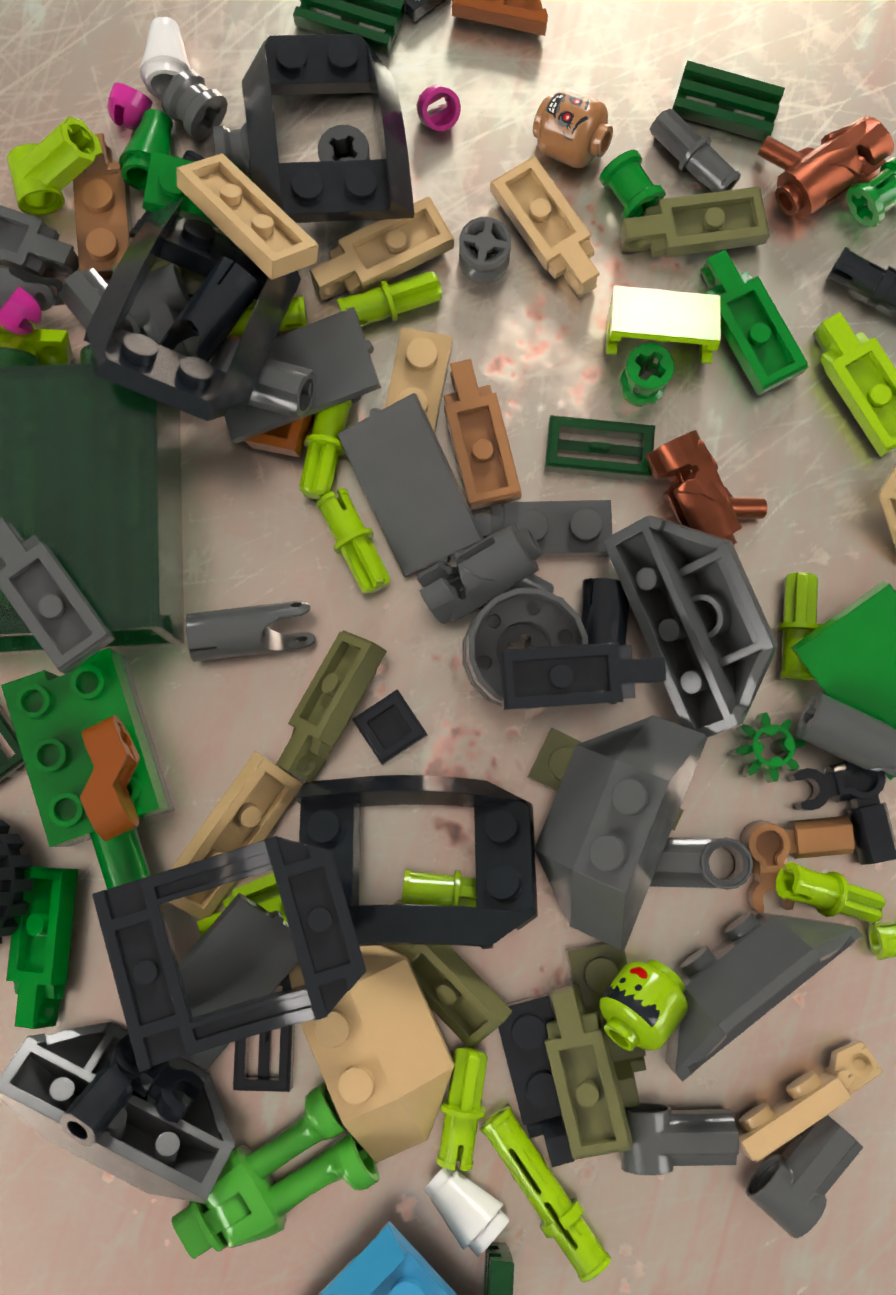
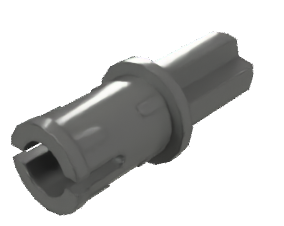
(693, 152)

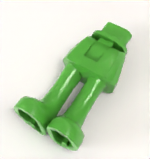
(247, 1201)

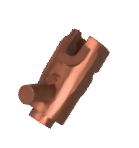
(824, 173)
(697, 489)

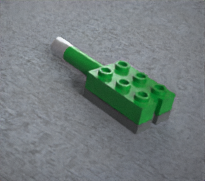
(49, 724)

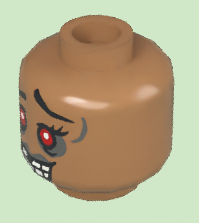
(572, 128)

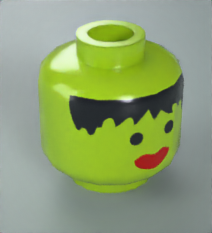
(643, 1005)

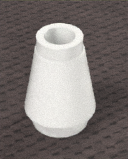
(163, 55)
(467, 1210)

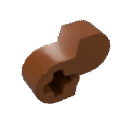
(106, 793)

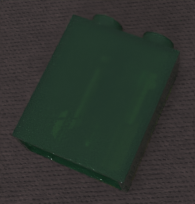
(100, 487)

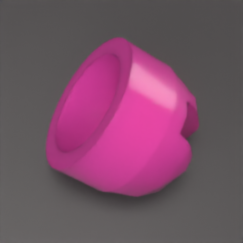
(127, 105)
(443, 116)
(17, 312)

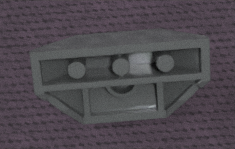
(698, 616)
(615, 822)
(746, 978)
(139, 1143)

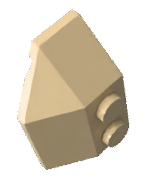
(382, 1055)

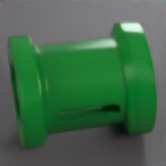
(631, 184)
(876, 194)
(638, 362)

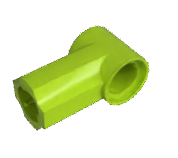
(46, 168)

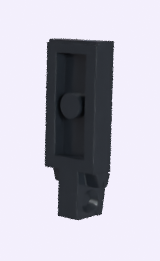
(573, 675)
(527, 1058)

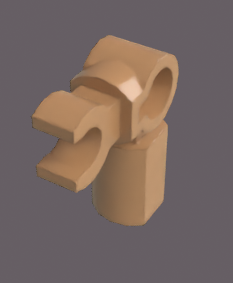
(802, 838)

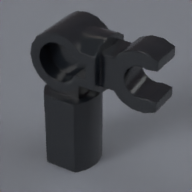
(869, 817)
(114, 1087)

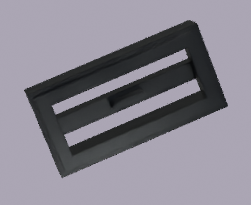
(264, 1082)

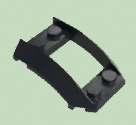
(327, 188)
(158, 371)
(502, 857)
(150, 975)

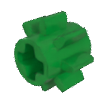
(782, 746)

